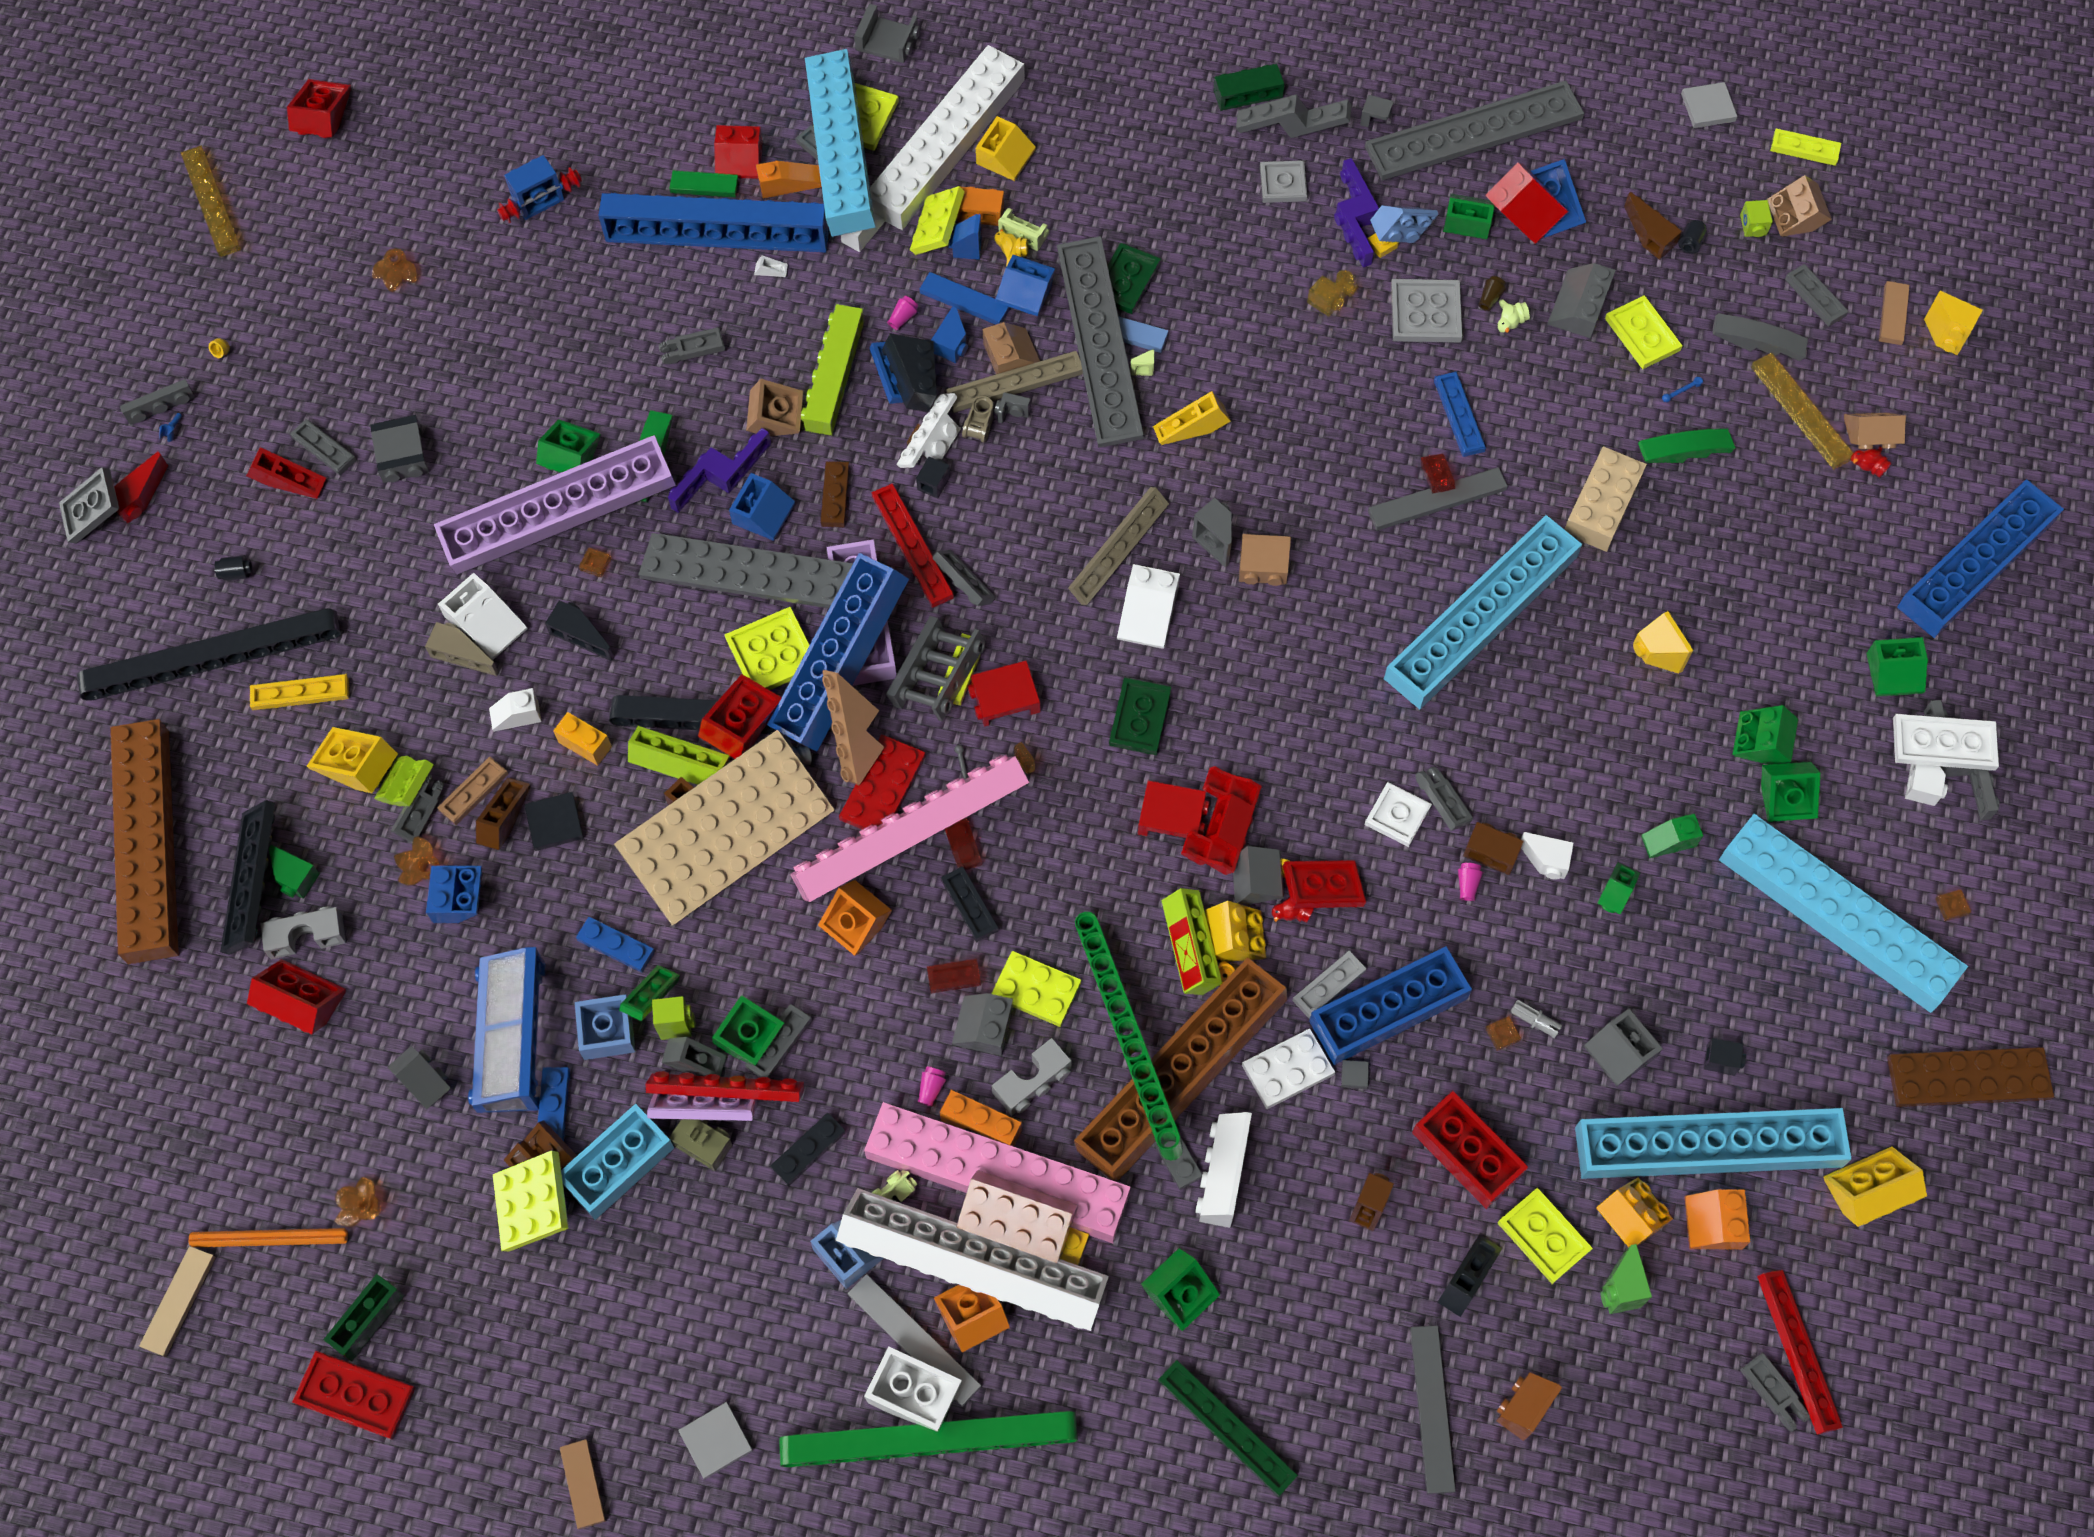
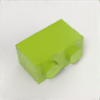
(672, 1017)

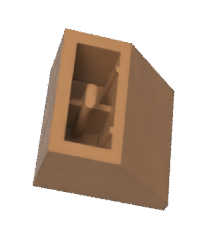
(1799, 207)

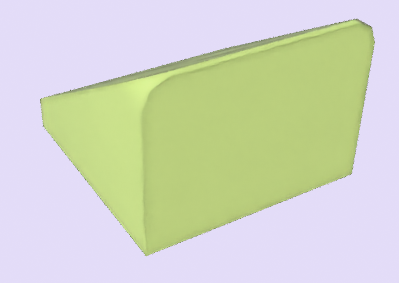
(1143, 364)

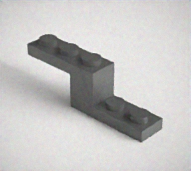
(1293, 116)
(1980, 779)

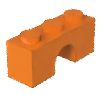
(972, 1115)

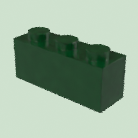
(1248, 87)
(364, 1317)

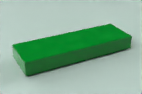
(704, 184)
(654, 986)

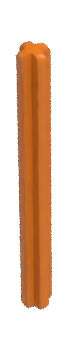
(268, 1237)

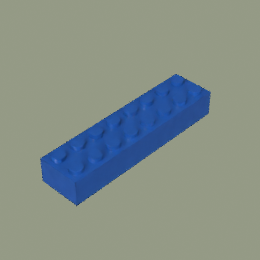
(1980, 558)
(839, 647)

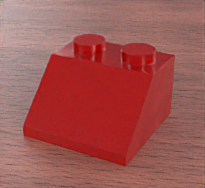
(738, 150)

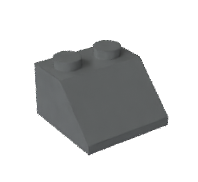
(1213, 530)
(983, 1023)

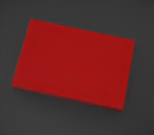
(1324, 884)

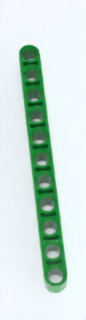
(1129, 1043)
(922, 1441)

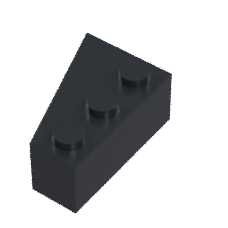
(914, 370)

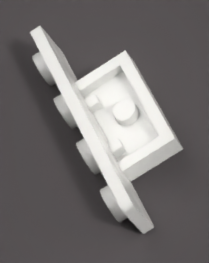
(934, 434)

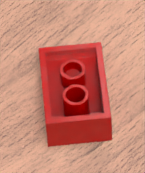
(318, 108)
(1527, 202)
(739, 717)

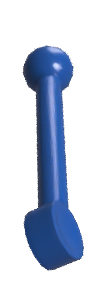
(1696, 382)

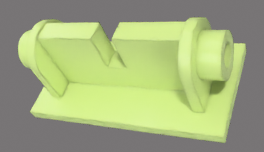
(898, 1186)

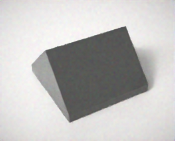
(1258, 876)

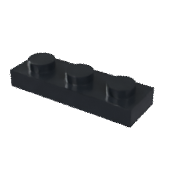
(969, 904)
(808, 1149)

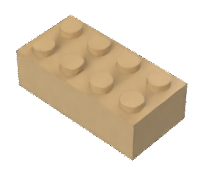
(1604, 498)

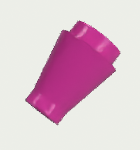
(902, 312)
(1469, 880)
(931, 1084)

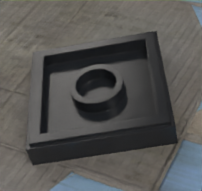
(553, 821)

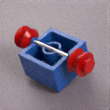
(535, 189)

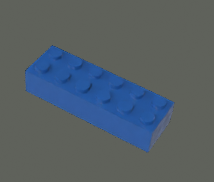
(1390, 1005)

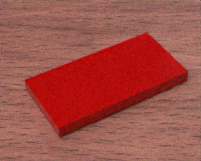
(353, 1395)

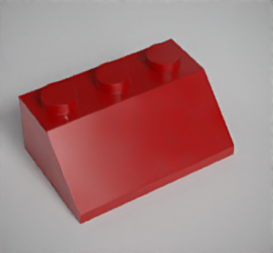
(295, 996)

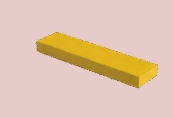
(299, 692)

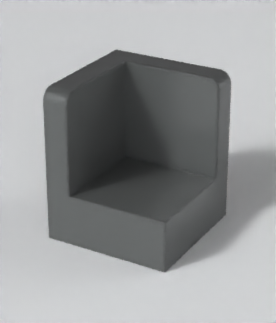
(1377, 108)

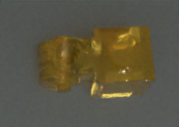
(1330, 296)

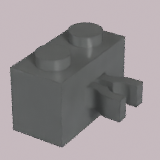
(419, 1077)

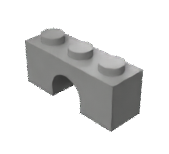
(281, 933)
(1017, 1093)

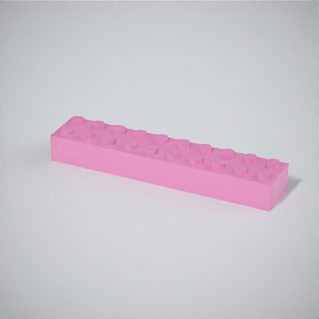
(909, 828)
(954, 1156)

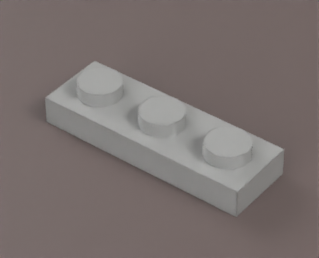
(1329, 984)

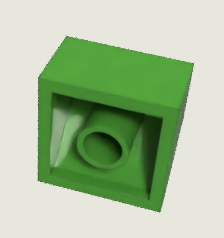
(1627, 1284)

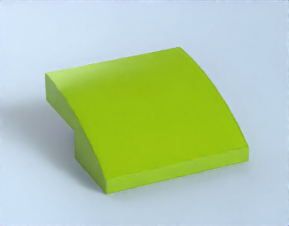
(403, 781)

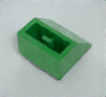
(1468, 216)
(1898, 666)
(1766, 735)

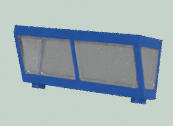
(507, 1031)

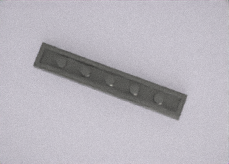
(1426, 503)
(1432, 1410)

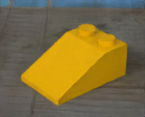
(353, 759)

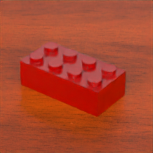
(1469, 1149)

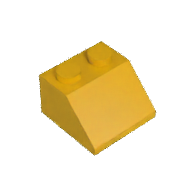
(1951, 321)

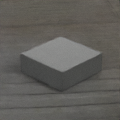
(1354, 1074)

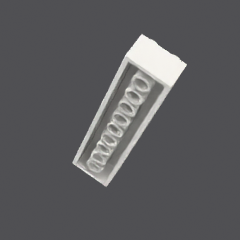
(945, 136)
(964, 1258)

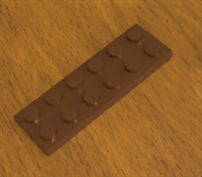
(1970, 1077)

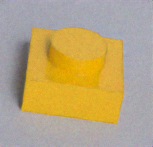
(1381, 248)

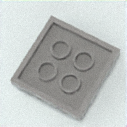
(1426, 310)

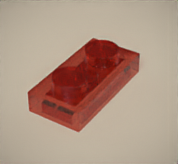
(1437, 473)
(963, 845)
(953, 976)

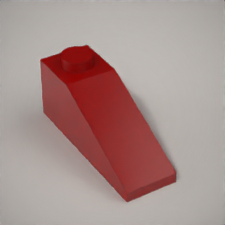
(284, 474)
(139, 486)

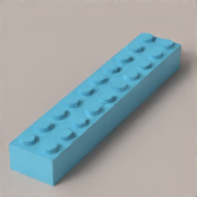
(839, 143)
(1482, 612)
(1843, 913)
(1712, 1143)

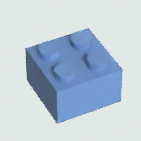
(603, 1028)

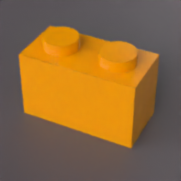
(582, 738)

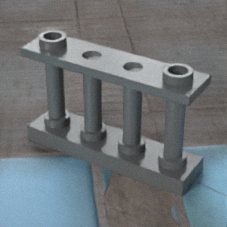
(921, 654)

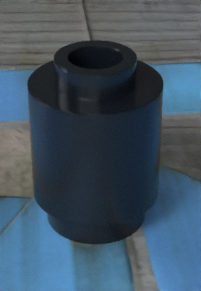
(1692, 237)
(233, 568)

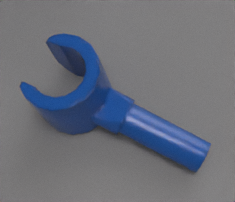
(168, 429)

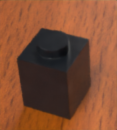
(933, 477)
(1724, 1057)

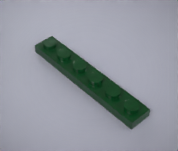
(1227, 1428)

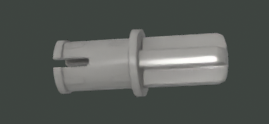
(1536, 1018)

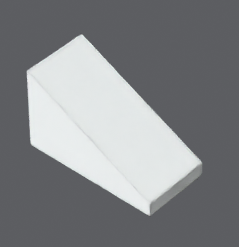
(770, 267)

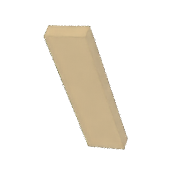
(177, 1301)

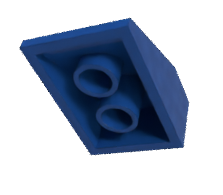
(1559, 183)

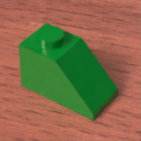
(1673, 836)
(292, 873)
(1618, 888)

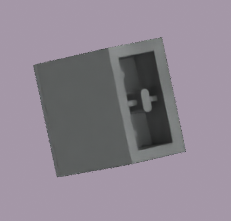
(1623, 1047)

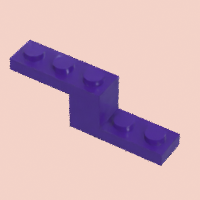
(1356, 212)
(719, 470)

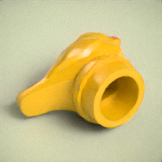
(1011, 245)

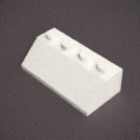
(1225, 1169)

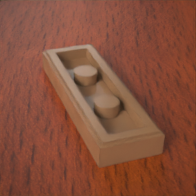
(1894, 313)
(472, 790)
(582, 1484)

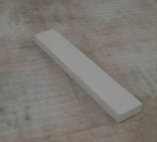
(910, 1335)

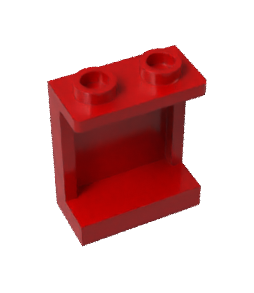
(1004, 692)
(1172, 810)

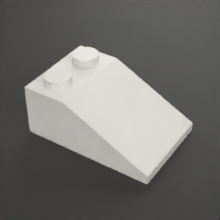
(1148, 606)
(912, 1390)

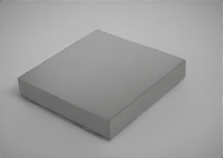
(1709, 105)
(1283, 181)
(715, 1440)

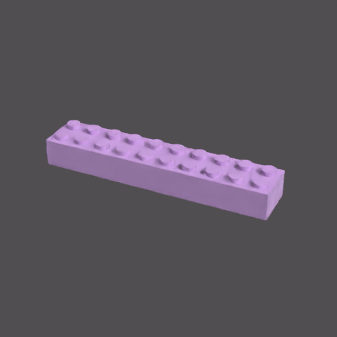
(554, 505)

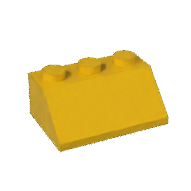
(1876, 1186)

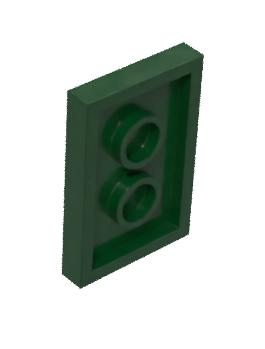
(1130, 275)
(1140, 716)

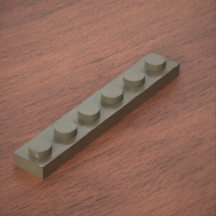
(1018, 380)
(1118, 546)

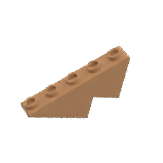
(850, 719)

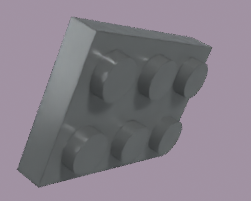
(89, 505)

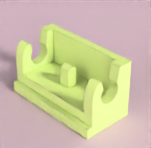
(1024, 229)

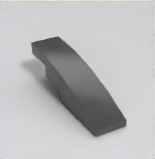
(1756, 334)

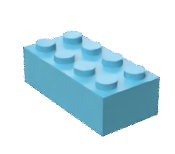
(615, 1161)

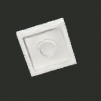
(1398, 814)

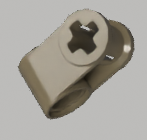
(978, 423)

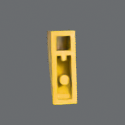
(1193, 420)

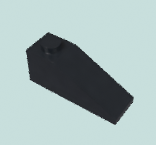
(573, 627)
(1469, 1275)

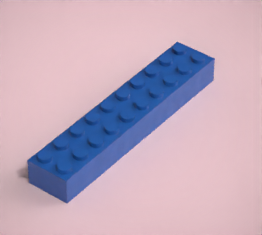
(713, 222)

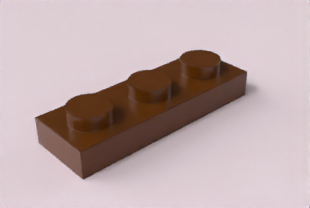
(835, 494)

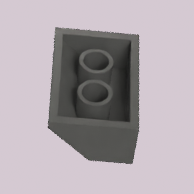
(1581, 299)

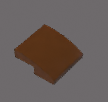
(540, 1141)

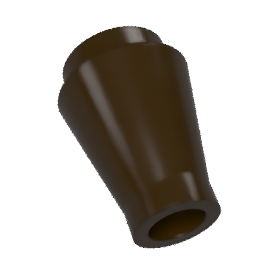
(1492, 291)

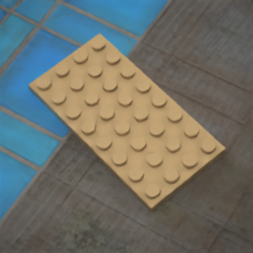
(724, 827)

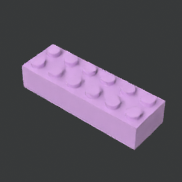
(880, 662)

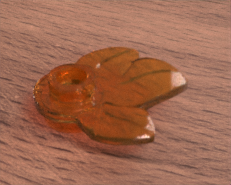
(394, 272)
(415, 861)
(354, 1201)

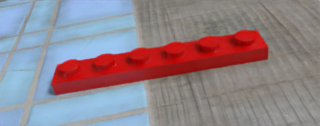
(912, 545)
(724, 1087)
(1799, 1352)

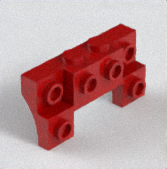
(1228, 823)

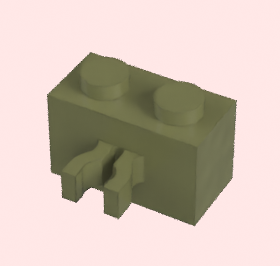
(701, 1142)

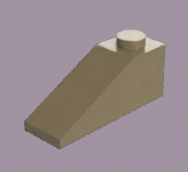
(453, 646)

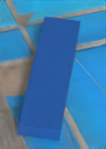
(963, 298)
(1459, 414)

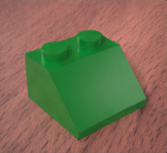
(566, 446)
(1790, 791)
(747, 1031)
(1180, 1289)

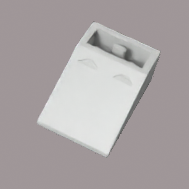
(482, 616)

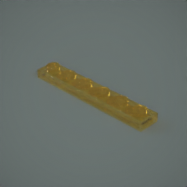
(210, 201)
(1802, 411)

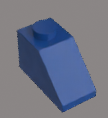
(967, 238)
(950, 337)

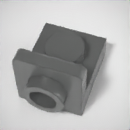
(1014, 405)

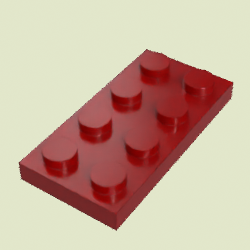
(883, 785)

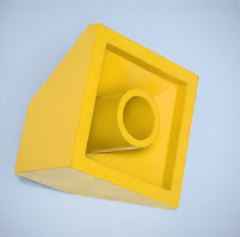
(1663, 645)

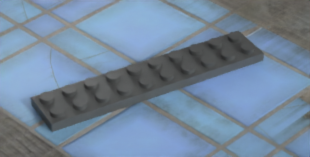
(1474, 130)
(1100, 342)
(743, 570)

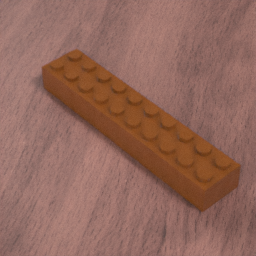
(144, 842)
(1184, 1067)

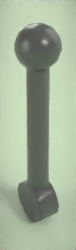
(959, 750)

